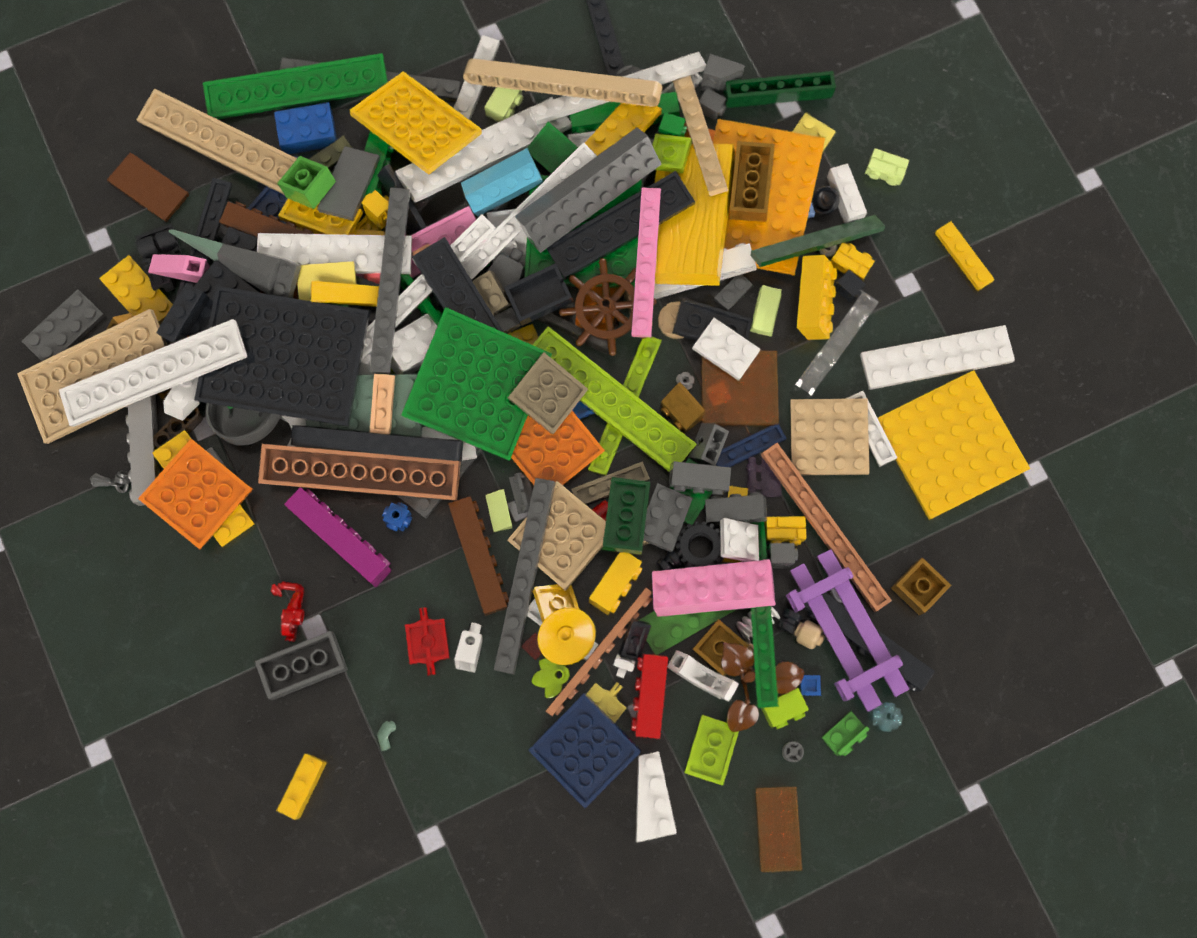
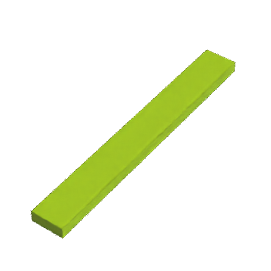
(634, 382)

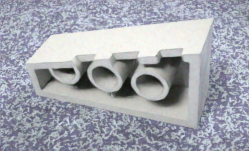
(180, 399)
(654, 810)

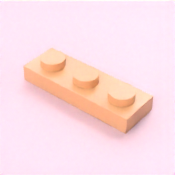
(382, 403)

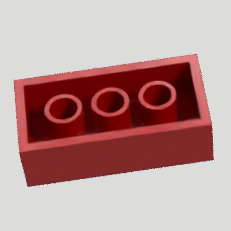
(650, 695)

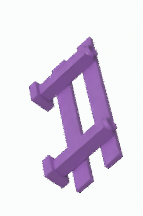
(859, 680)

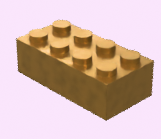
(751, 181)

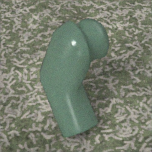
(383, 733)

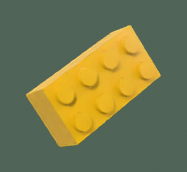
(816, 297)

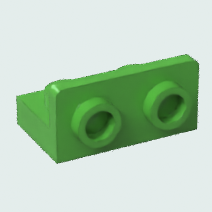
(845, 734)

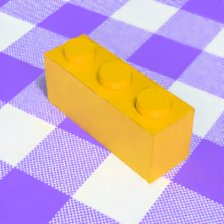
(301, 786)

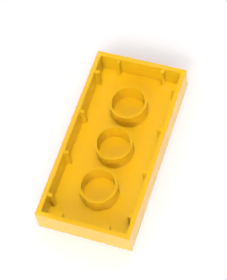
(694, 240)

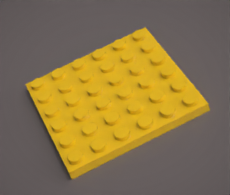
(952, 445)

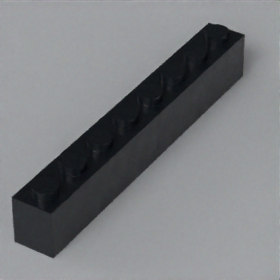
(913, 670)

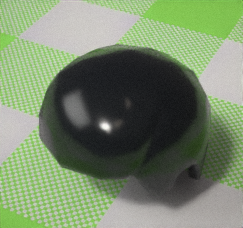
(825, 200)

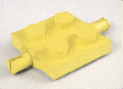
(607, 700)

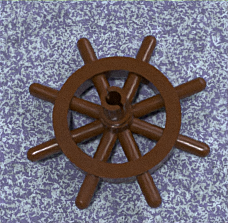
(605, 306)

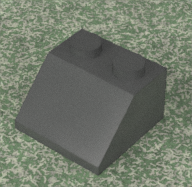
(718, 71)

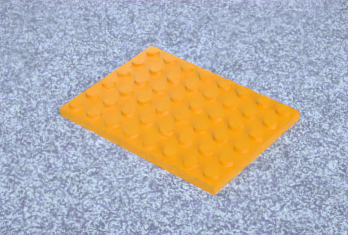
(791, 188)

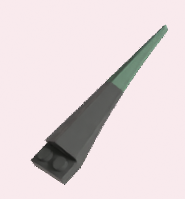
(264, 271)

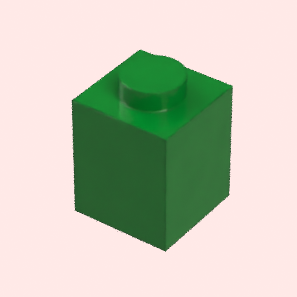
(672, 125)

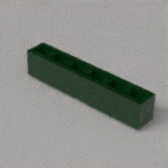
(779, 89)

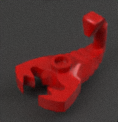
(293, 614)

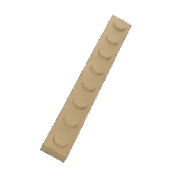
(700, 136)

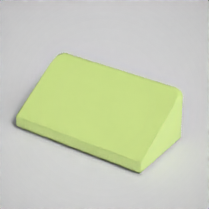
(498, 511)

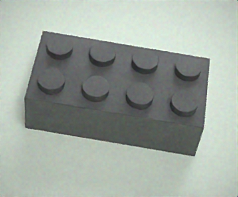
(301, 665)

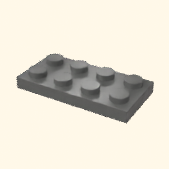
(64, 326)

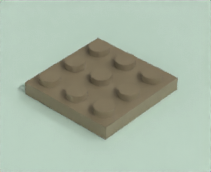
(547, 393)

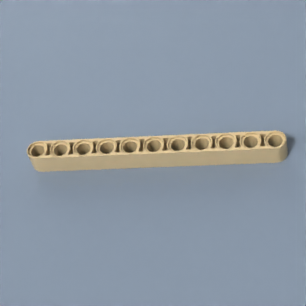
(563, 82)

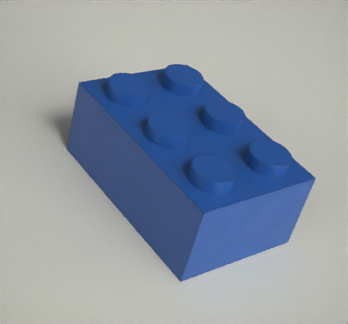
(305, 128)

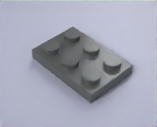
(665, 517)

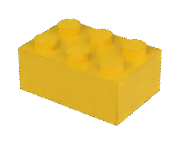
(616, 583)

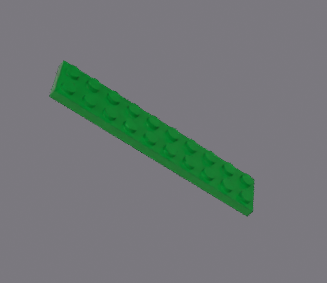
(295, 86)

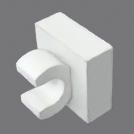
(623, 664)

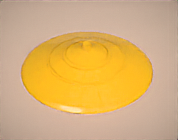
(566, 636)

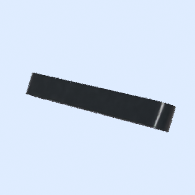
(377, 443)

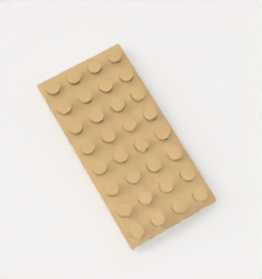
(95, 355)

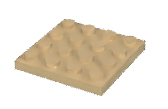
(830, 436)
(570, 538)

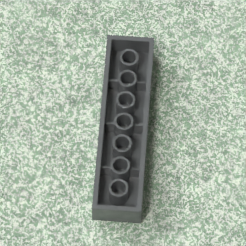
(588, 189)

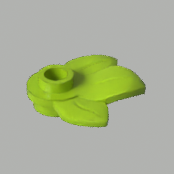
(548, 679)

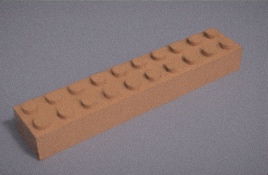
(359, 472)

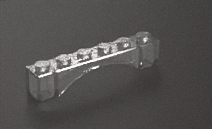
(837, 343)

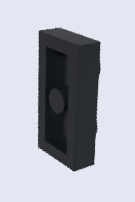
(634, 639)

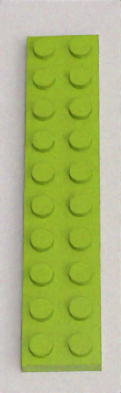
(618, 404)

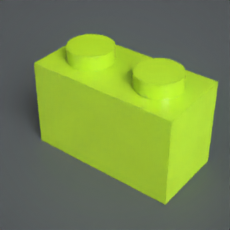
(790, 706)

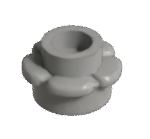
(685, 375)

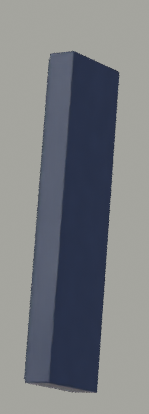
(751, 446)

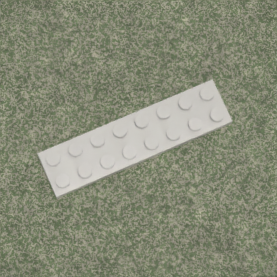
(329, 248)
(937, 357)

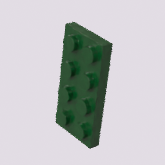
(626, 515)

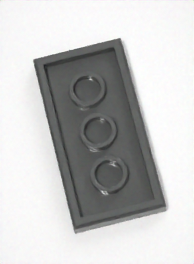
(352, 179)

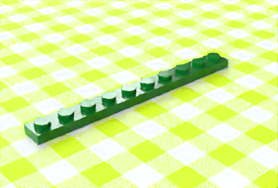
(764, 642)

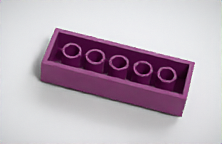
(338, 537)

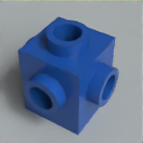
(397, 523)

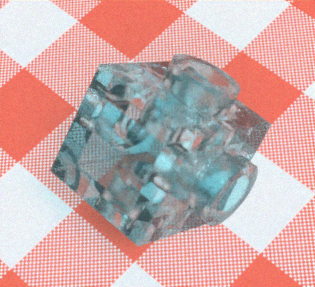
(880, 717)

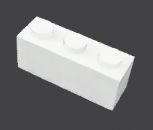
(851, 203)

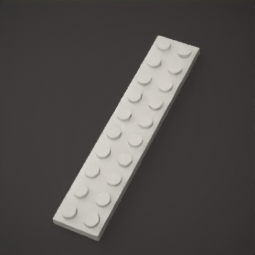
(488, 149)
(153, 373)

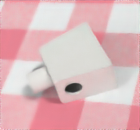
(468, 655)

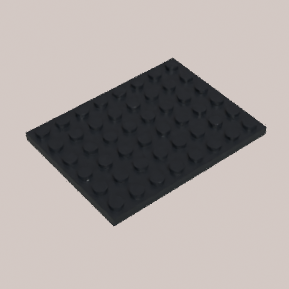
(298, 357)

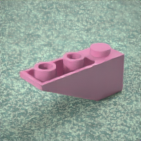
(179, 267)

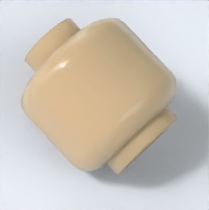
(809, 634)

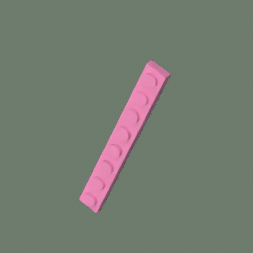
(646, 262)

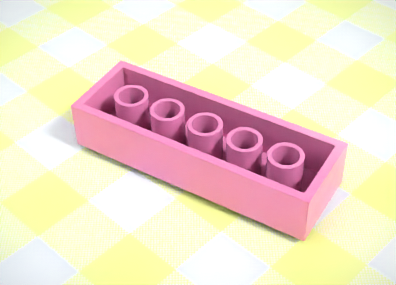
(713, 588)

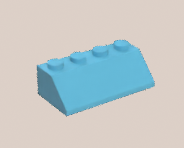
(501, 182)

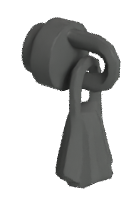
(120, 479)

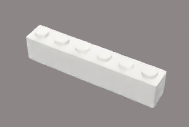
(734, 263)

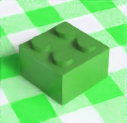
(306, 182)

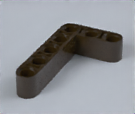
(168, 429)

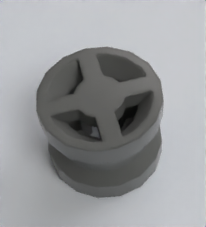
(796, 751)

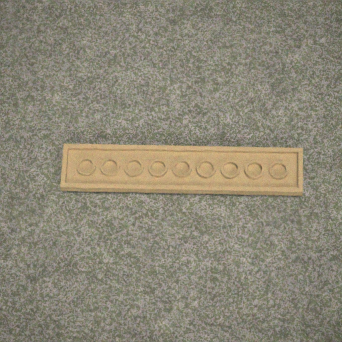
(215, 139)

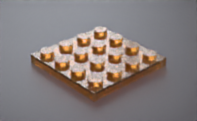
(741, 402)

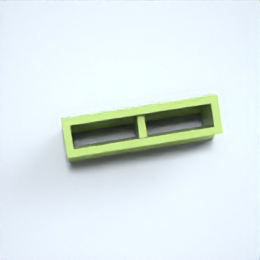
(766, 310)

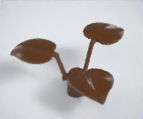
(738, 661)

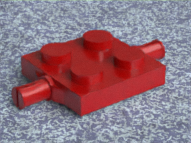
(427, 641)

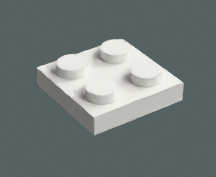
(739, 540)

